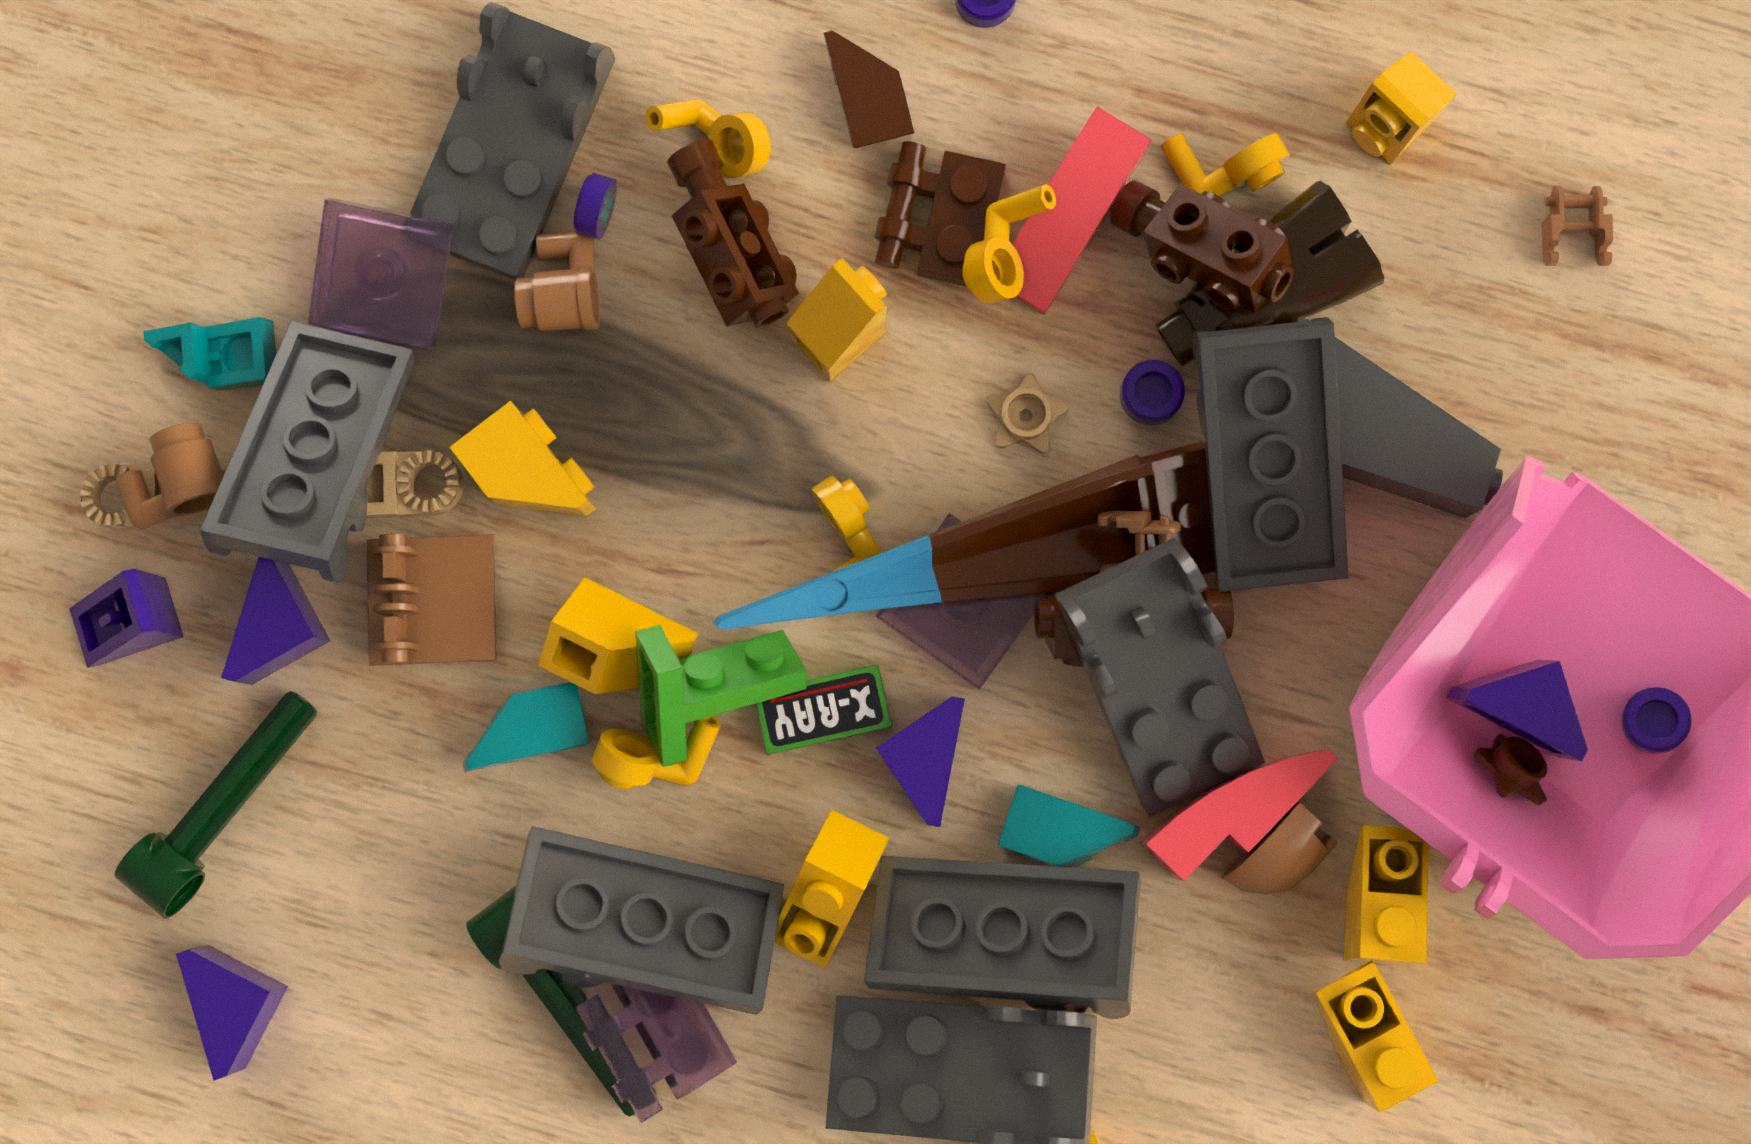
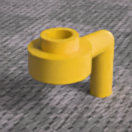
(738, 137)
(1254, 165)
(993, 265)
(844, 509)
(630, 760)

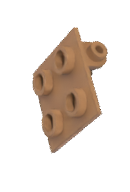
(431, 599)

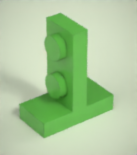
(708, 683)

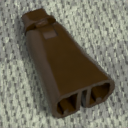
(1325, 266)

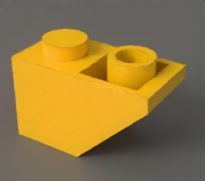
(1399, 108)
(840, 318)
(518, 469)
(595, 639)
(829, 888)
(1387, 898)
(1373, 1038)

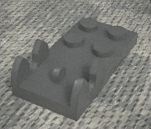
(511, 138)
(309, 450)
(1272, 453)
(1161, 675)
(641, 922)
(1006, 932)
(961, 1072)

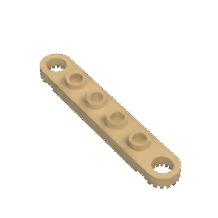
(388, 489)

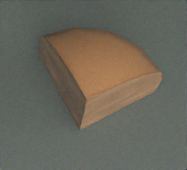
(1283, 855)

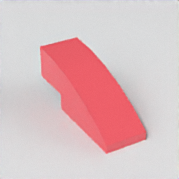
(1084, 192)
(1234, 810)

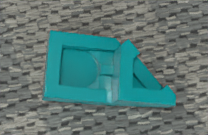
(220, 354)
(531, 726)
(1059, 829)

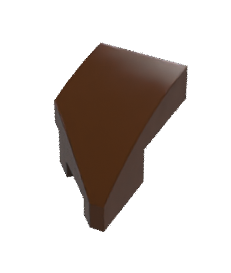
(868, 92)

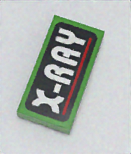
(825, 711)

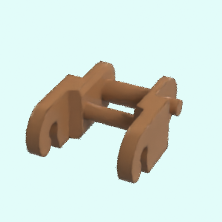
(1599, 224)
(1139, 524)

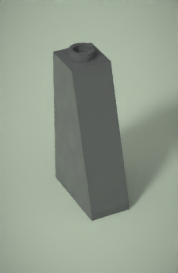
(1407, 442)

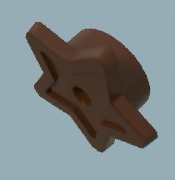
(1515, 767)

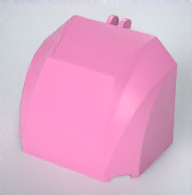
(1631, 843)

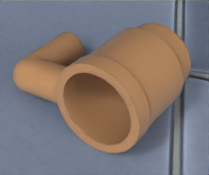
(560, 297)
(185, 472)

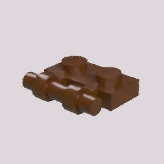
(956, 217)

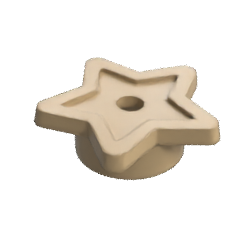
(1030, 398)

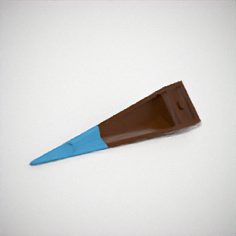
(1017, 548)

